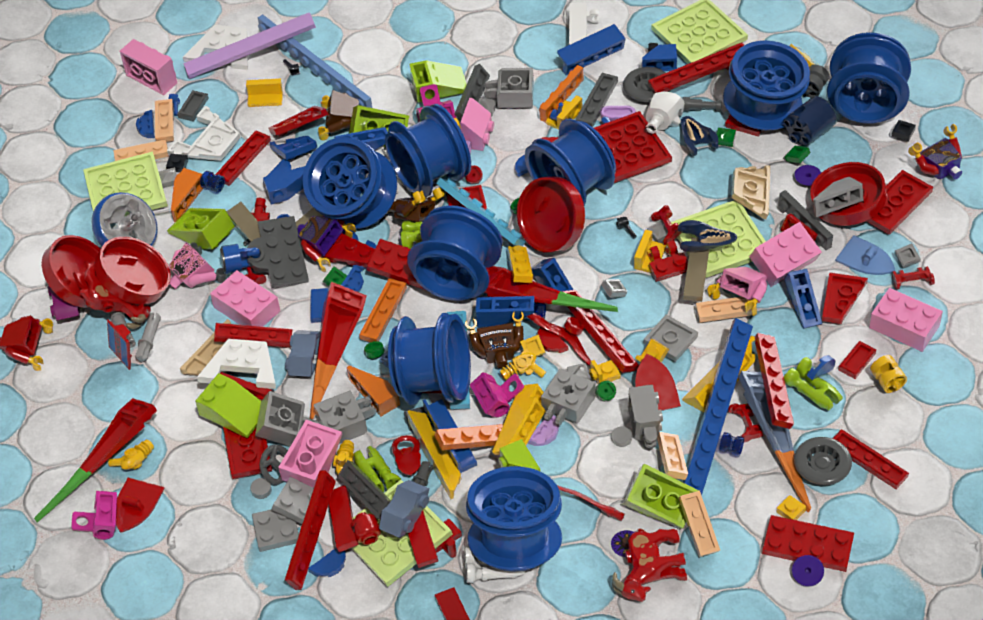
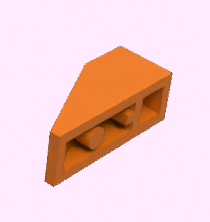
(185, 191)
(379, 390)

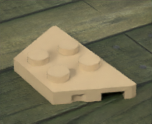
(752, 189)
(202, 356)

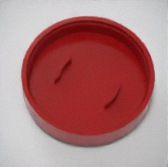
(873, 192)
(550, 214)
(60, 261)
(132, 270)

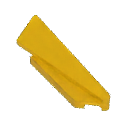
(522, 417)

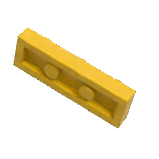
(520, 264)

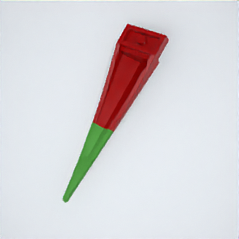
(502, 285)
(122, 429)

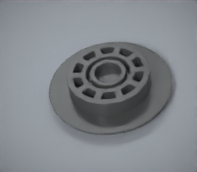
(637, 85)
(821, 467)

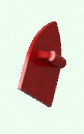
(655, 373)
(136, 503)

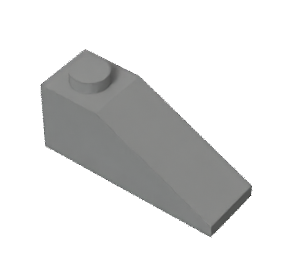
(837, 196)

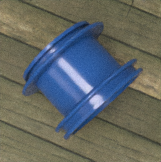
(869, 78)
(765, 84)
(428, 150)
(576, 156)
(331, 179)
(455, 253)
(430, 359)
(514, 518)

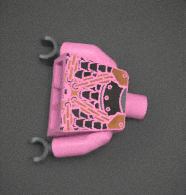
(192, 267)

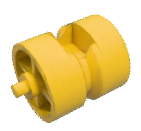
(888, 373)

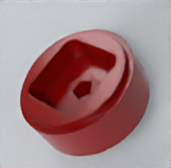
(475, 175)
(573, 326)

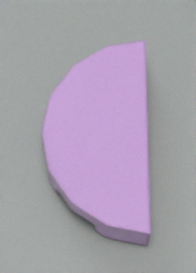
(544, 433)

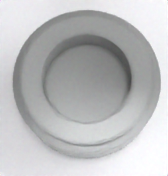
(621, 436)
(261, 488)

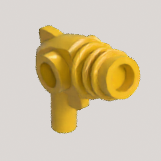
(523, 364)
(343, 454)
(133, 456)

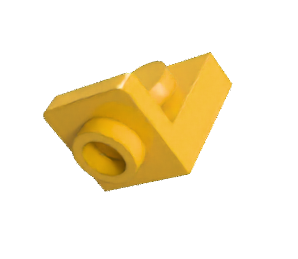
(654, 349)
(604, 372)

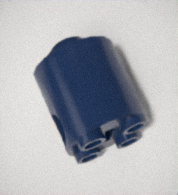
(810, 121)

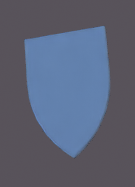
(865, 257)

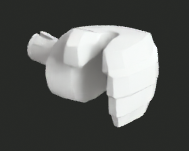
(664, 111)

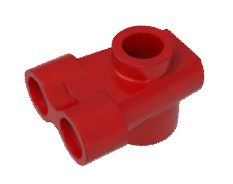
(260, 210)

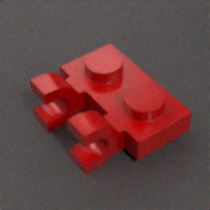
(667, 267)

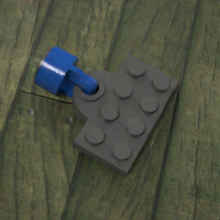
(275, 252)

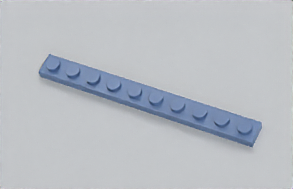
(318, 66)

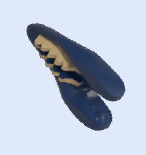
(696, 133)
(707, 236)

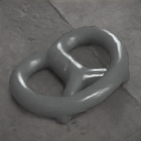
(271, 461)

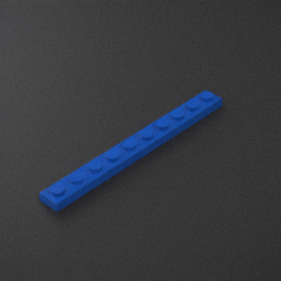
(718, 404)

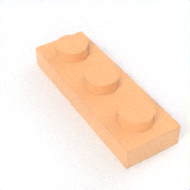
(164, 120)
(158, 148)
(722, 309)
(672, 455)
(699, 524)

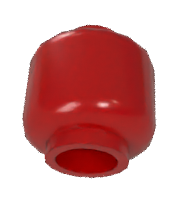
(366, 528)

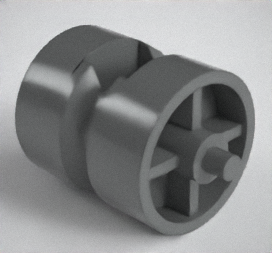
(818, 78)

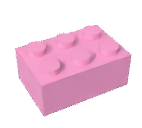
(148, 66)
(785, 253)
(245, 301)
(905, 319)

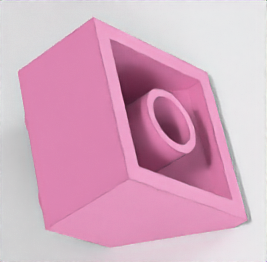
(476, 125)

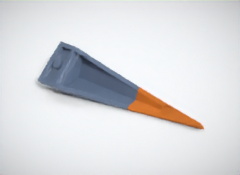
(777, 436)

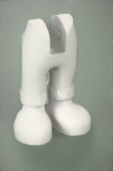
(478, 570)

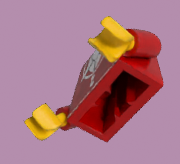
(21, 339)

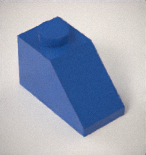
(661, 57)
(551, 275)

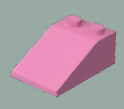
(310, 453)

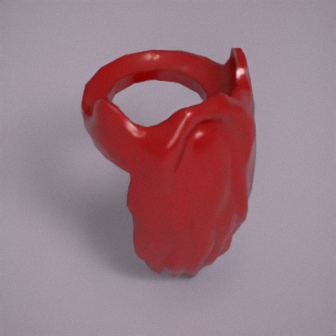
(407, 458)

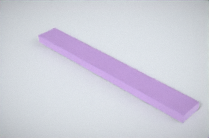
(249, 45)

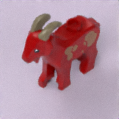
(101, 299)
(648, 564)

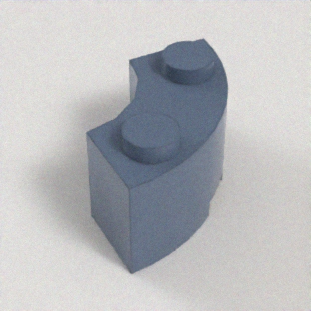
(301, 357)
(404, 508)

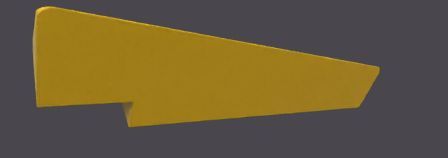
(700, 393)
(441, 460)

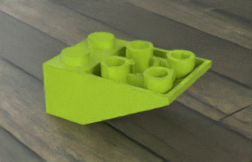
(447, 77)

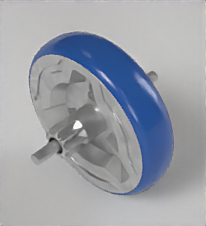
(112, 210)

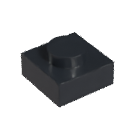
(903, 130)
(178, 161)

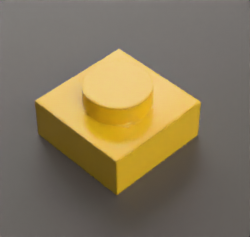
(534, 345)
(791, 508)

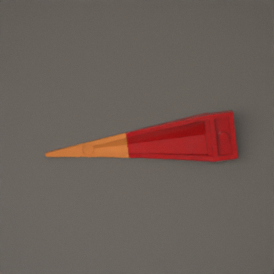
(339, 318)

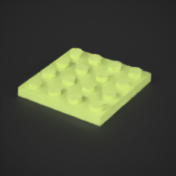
(699, 31)
(130, 175)
(731, 218)
(394, 556)

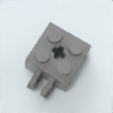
(512, 88)
(567, 397)
(345, 414)
(644, 414)
(280, 418)

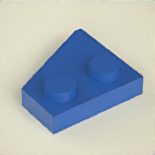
(294, 147)

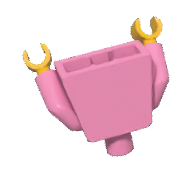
(742, 282)

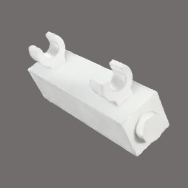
(578, 21)

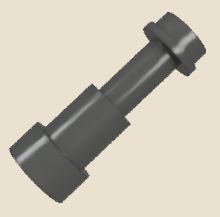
(698, 104)

